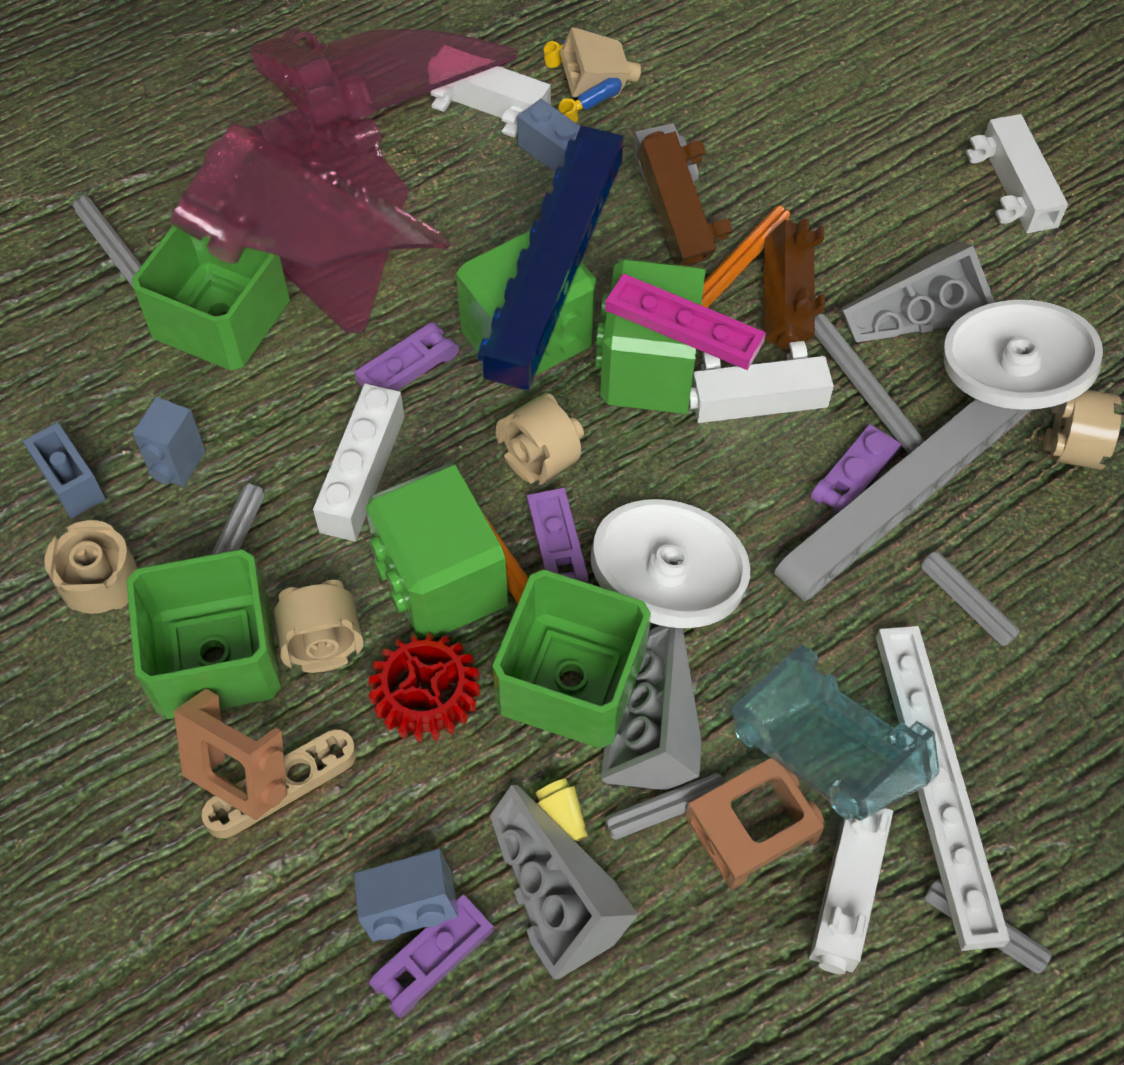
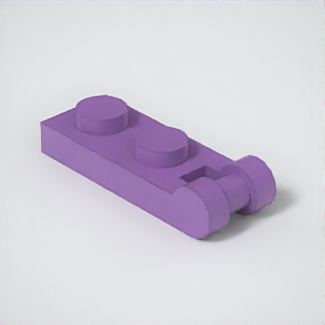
(408, 359)
(857, 469)
(556, 533)
(431, 957)

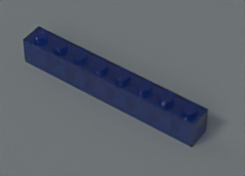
(552, 259)

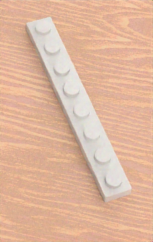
(945, 799)

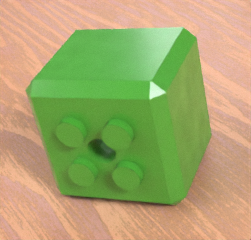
(187, 285)
(482, 290)
(641, 364)
(437, 552)
(195, 606)
(564, 629)

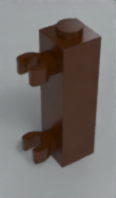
(676, 198)
(791, 283)

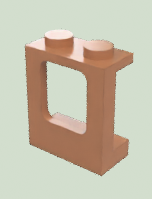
(203, 747)
(726, 837)

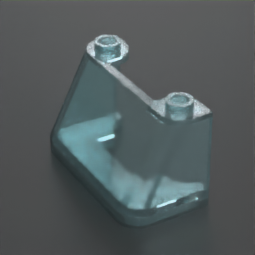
(834, 740)

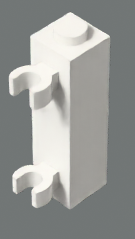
(496, 93)
(1022, 172)
(762, 389)
(850, 892)

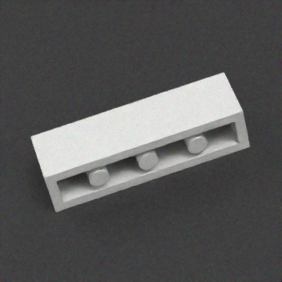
(359, 462)

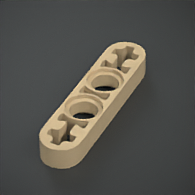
(303, 754)

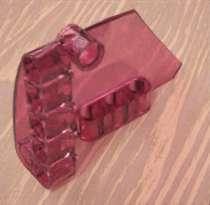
(289, 207)

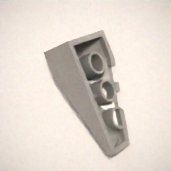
(922, 296)
(660, 727)
(567, 895)

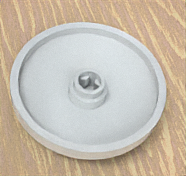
(1023, 354)
(672, 559)

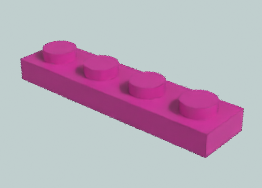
(685, 321)

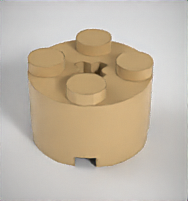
(1084, 430)
(540, 439)
(90, 567)
(317, 626)

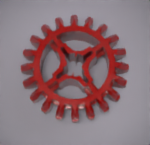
(448, 666)

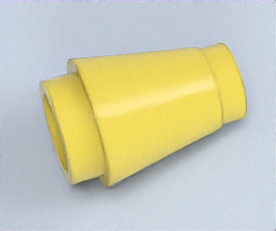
(563, 807)

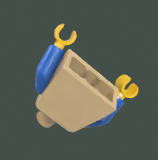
(593, 68)

